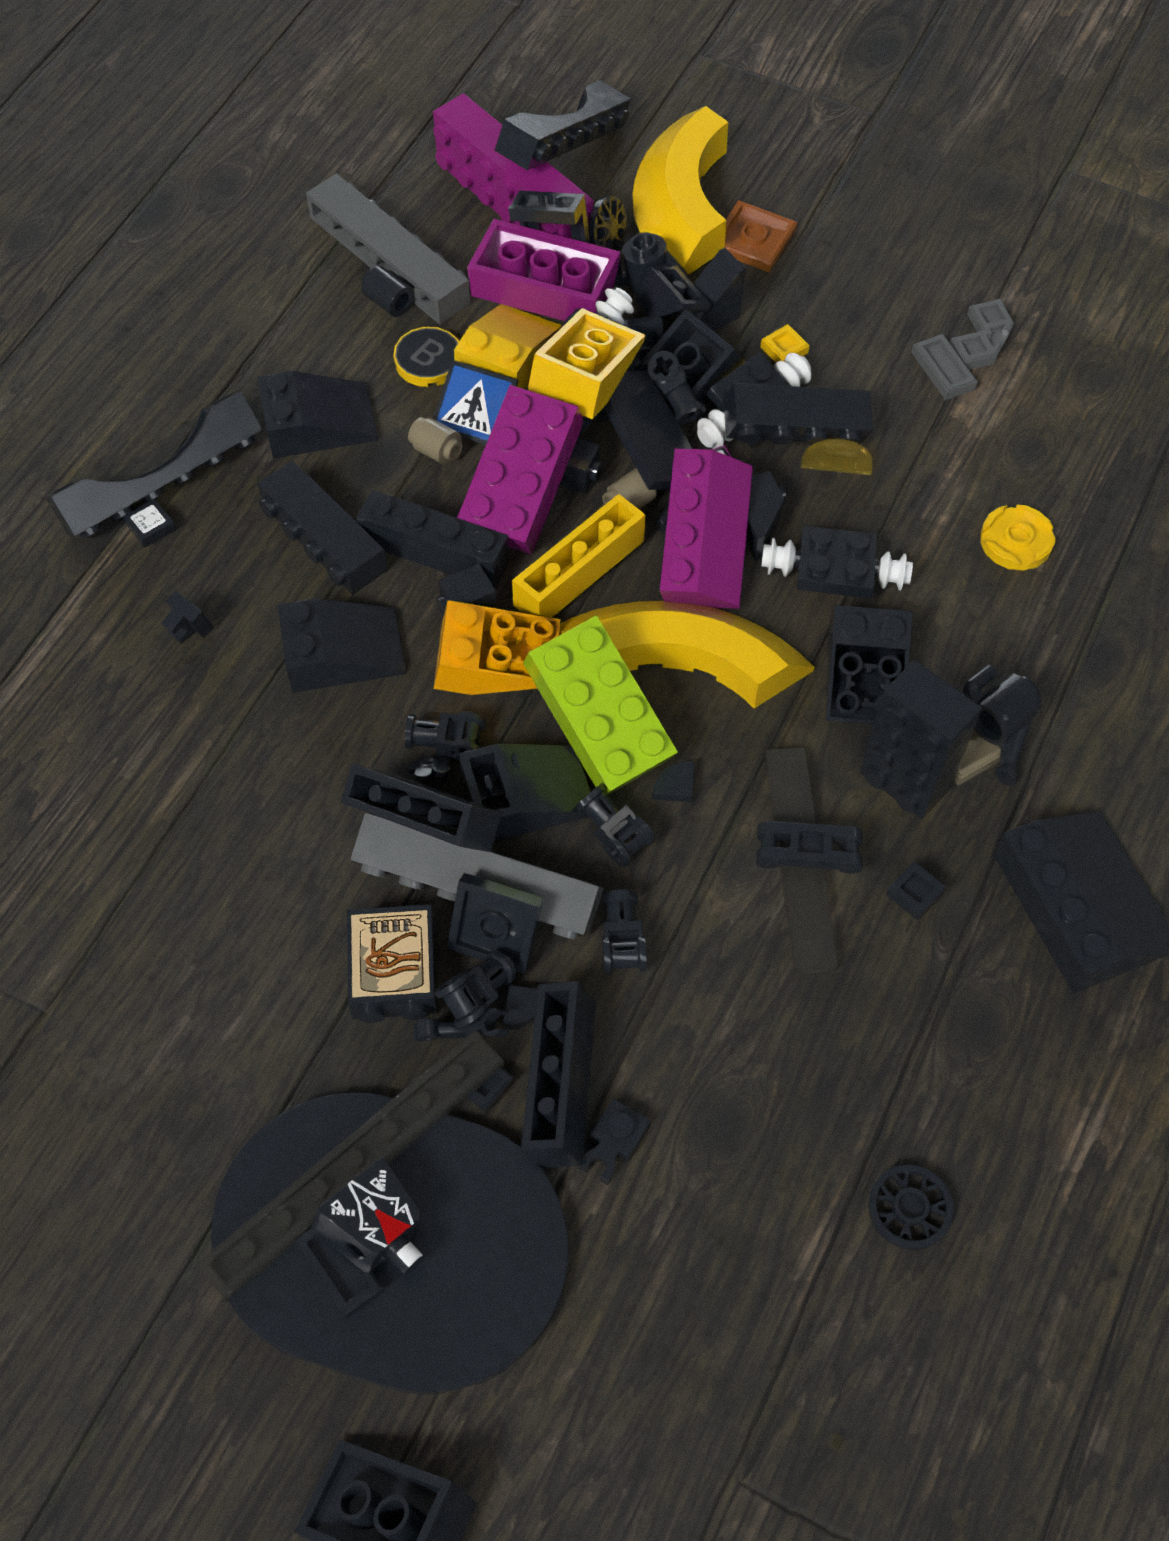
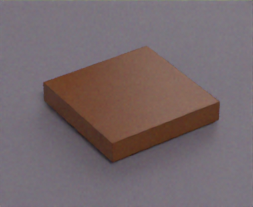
(757, 235)

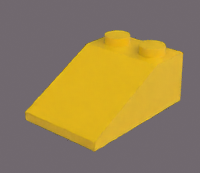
(505, 342)
(584, 361)

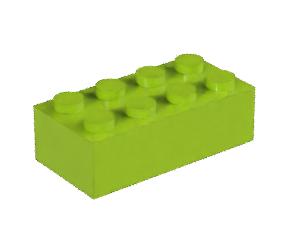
(599, 705)

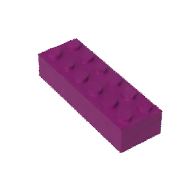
(466, 148)

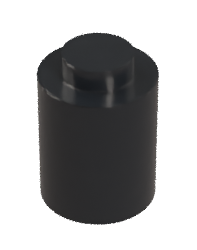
(387, 291)

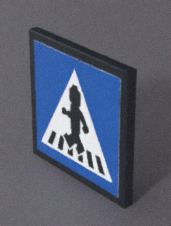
(472, 400)

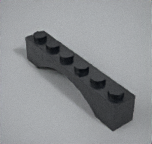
(540, 138)
(218, 427)

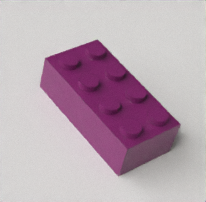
(522, 466)

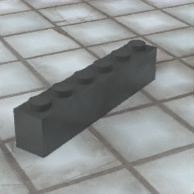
(385, 243)
(423, 859)

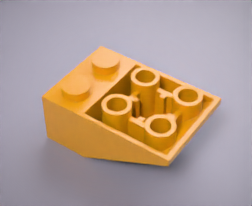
(486, 648)

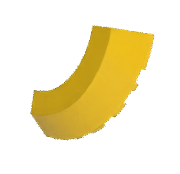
(669, 189)
(701, 638)

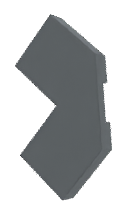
(992, 330)

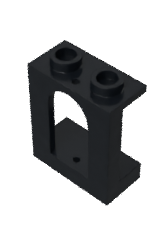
(551, 207)

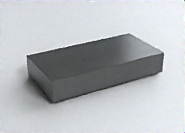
(944, 367)

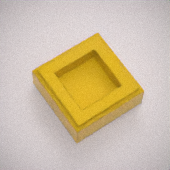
(783, 342)

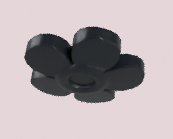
(427, 767)

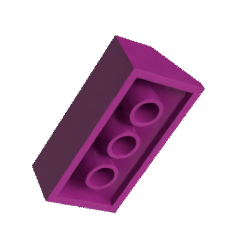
(540, 271)
(706, 529)

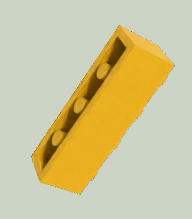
(579, 559)

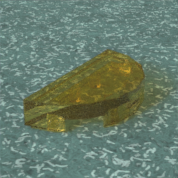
(838, 456)

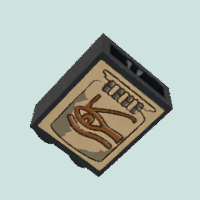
(391, 963)

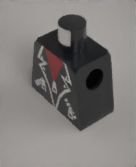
(372, 1221)

